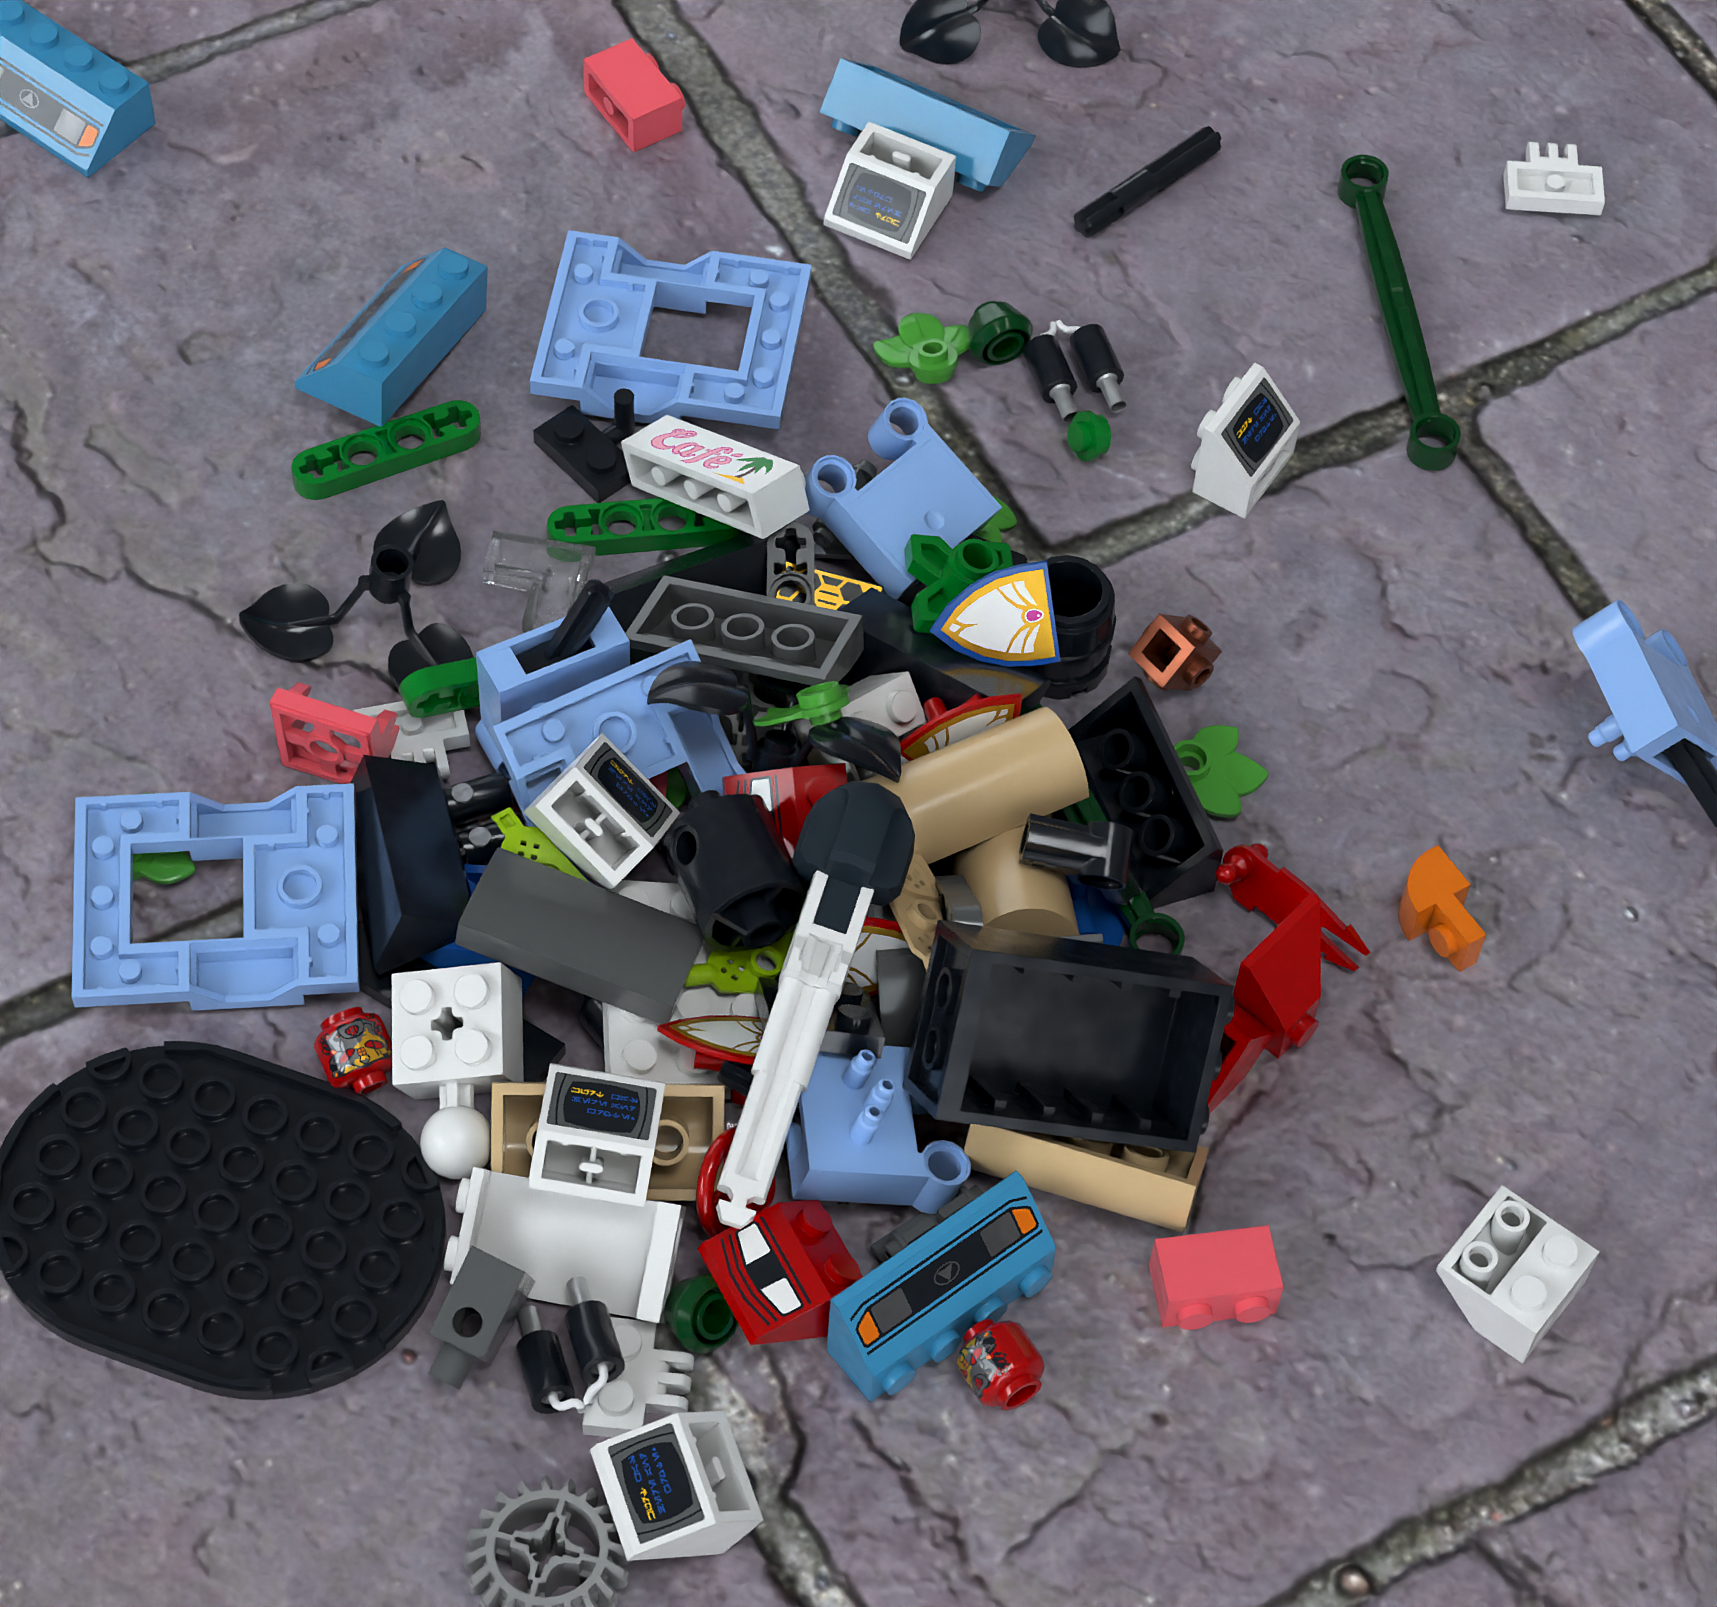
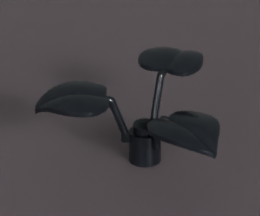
(1073, 35)
(415, 546)
(714, 691)

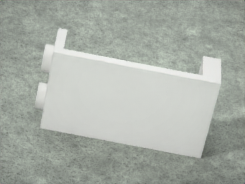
(555, 1236)

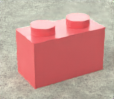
(633, 94)
(1215, 1277)

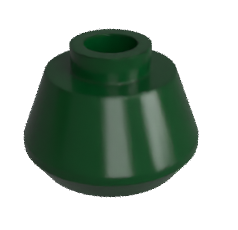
(998, 333)
(699, 1314)

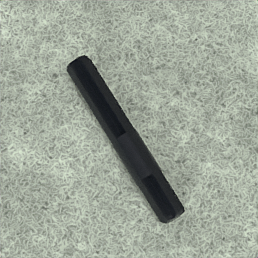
(1147, 181)

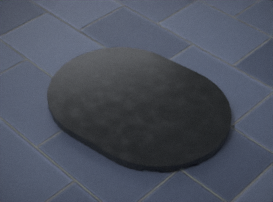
(219, 1220)

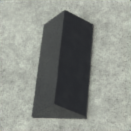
(731, 564)
(934, 666)
(1148, 790)
(407, 860)

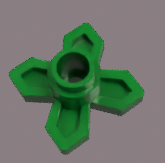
(948, 571)

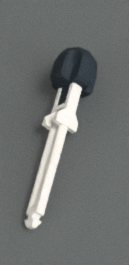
(854, 855)

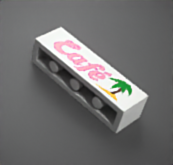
(716, 476)

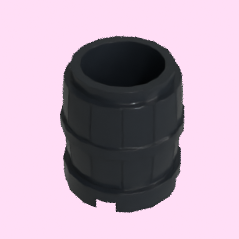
(1084, 626)

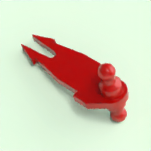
(1279, 892)

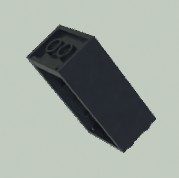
(1067, 1037)

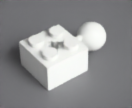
(452, 1062)

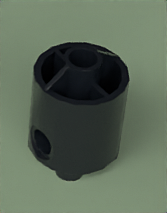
(734, 871)

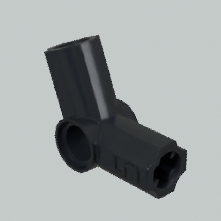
(1093, 852)

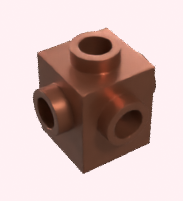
(1176, 652)

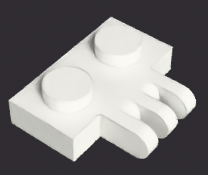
(1553, 182)
(425, 738)
(642, 1385)

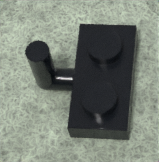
(587, 452)

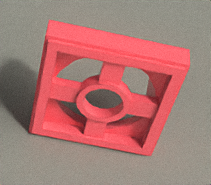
(301, 752)

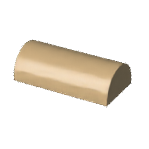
(989, 783)
(1015, 893)
(687, 1127)
(1113, 1176)

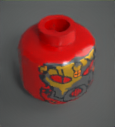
(355, 1050)
(1000, 1364)

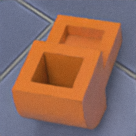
(1435, 905)

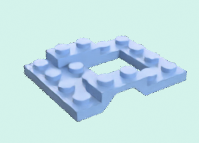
(603, 318)
(651, 736)
(295, 899)

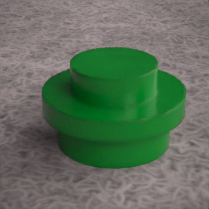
(1089, 435)

